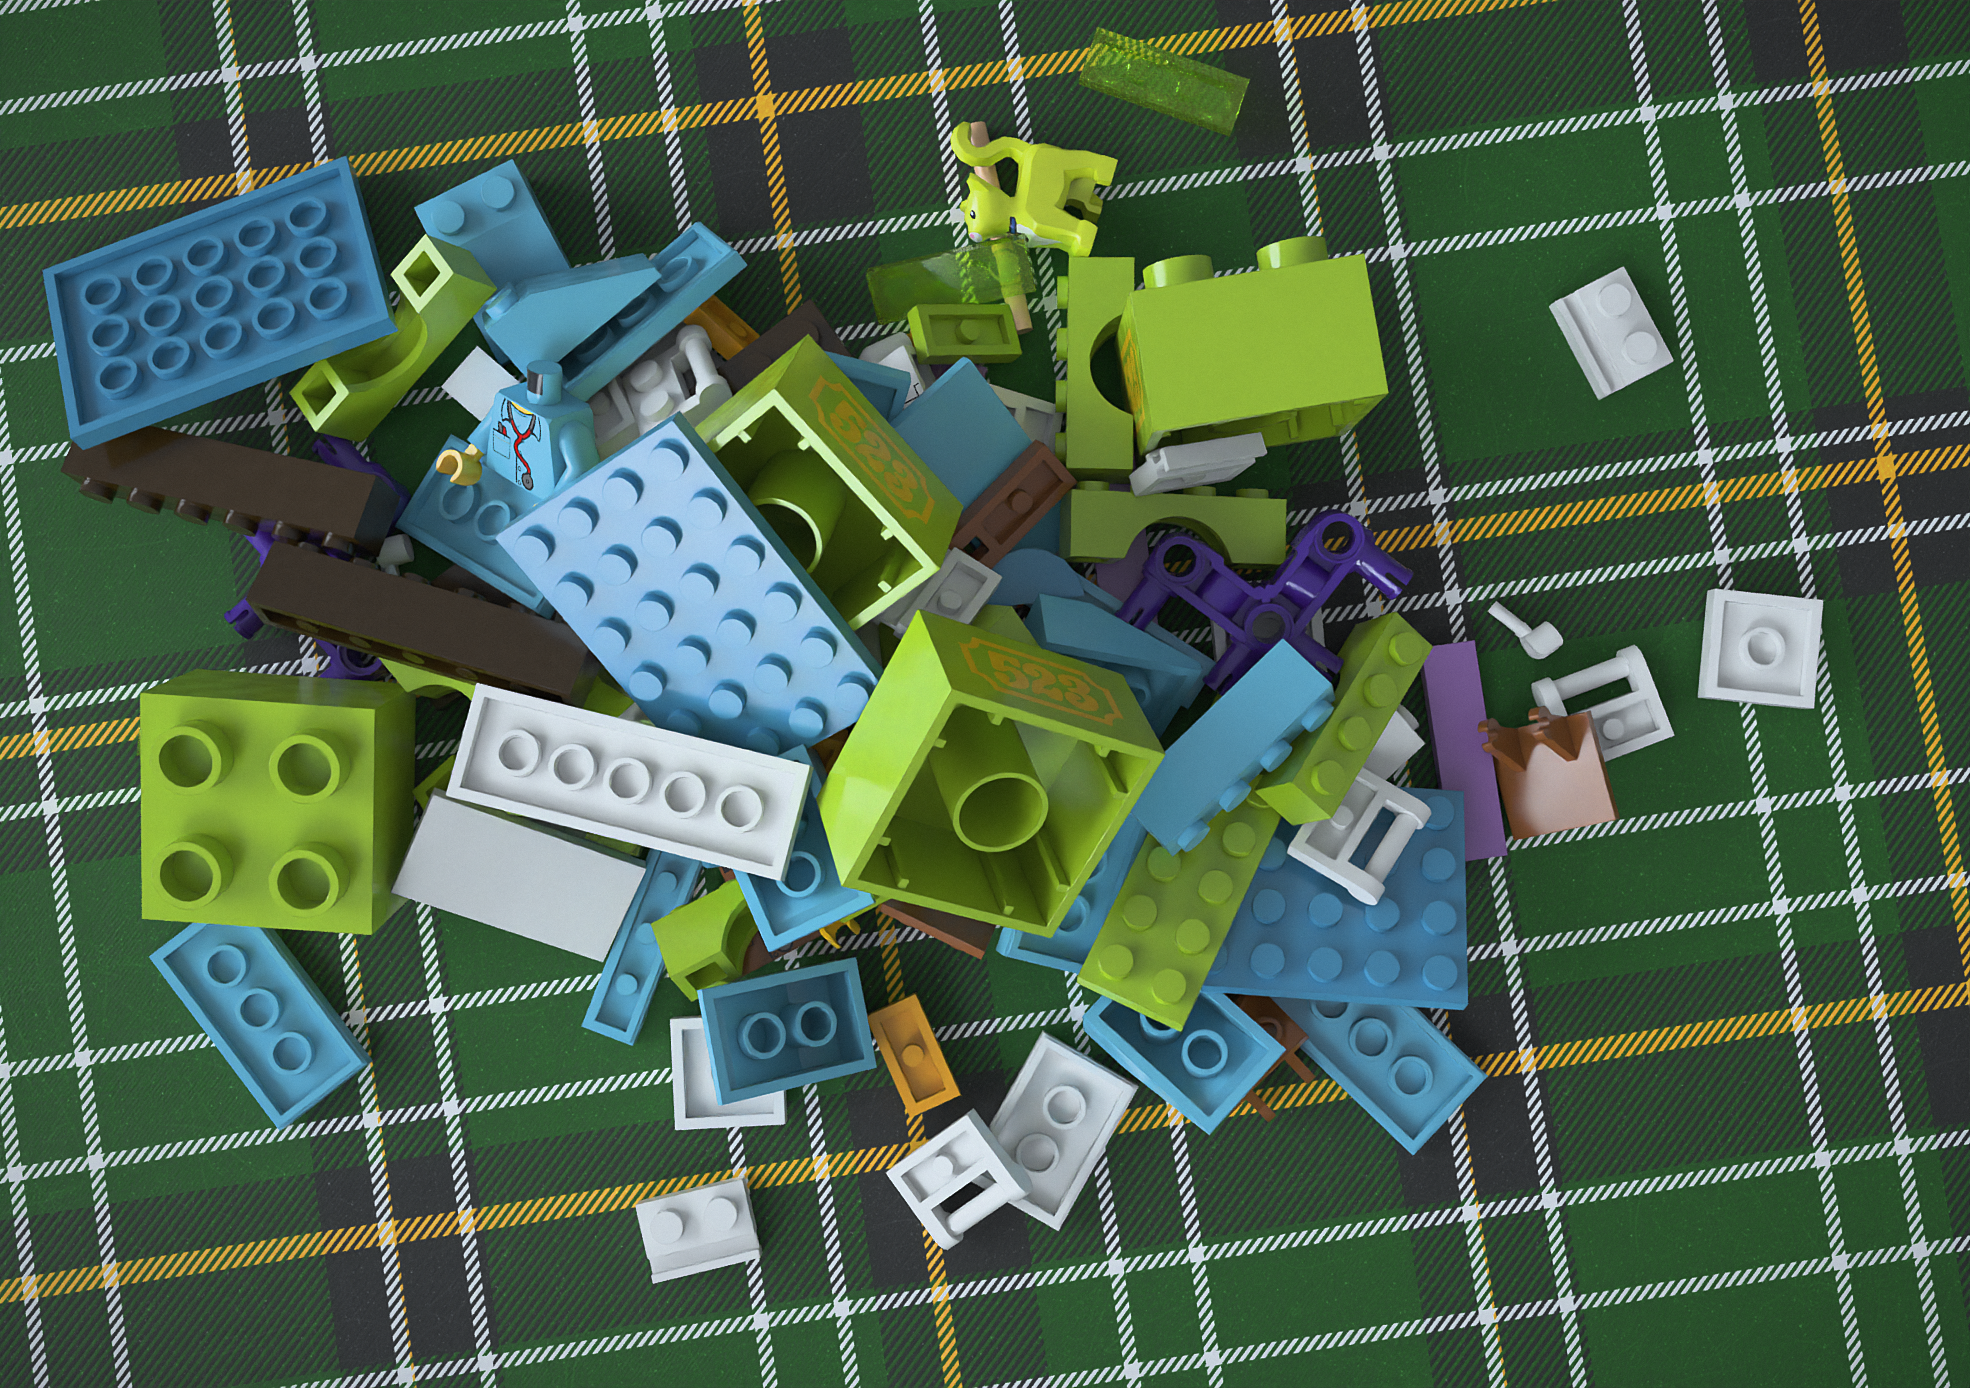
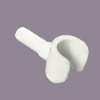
(394, 552)
(1536, 642)

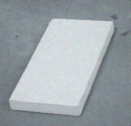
(518, 875)

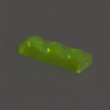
(1163, 81)
(952, 276)

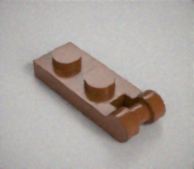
(1012, 504)

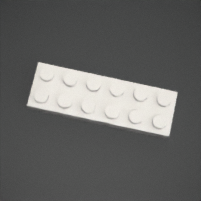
(630, 781)

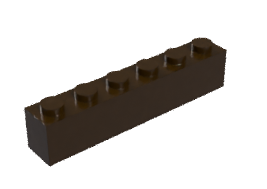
(239, 487)
(421, 624)

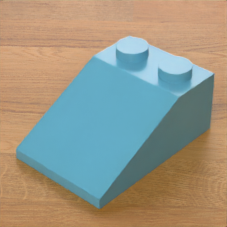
(501, 227)
(560, 309)
(1153, 670)
(812, 889)
(786, 1029)
(1194, 1070)

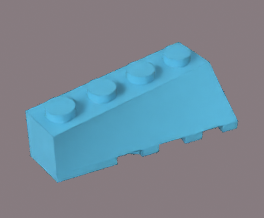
(1231, 746)

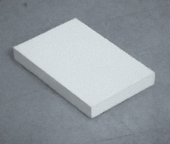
(1058, 1124)

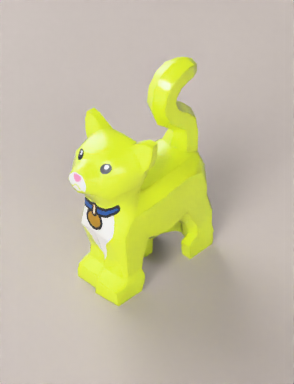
(1045, 184)

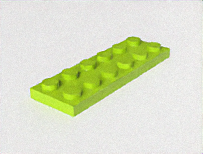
(1178, 913)

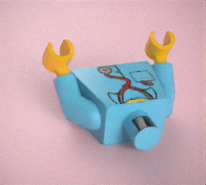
(530, 436)

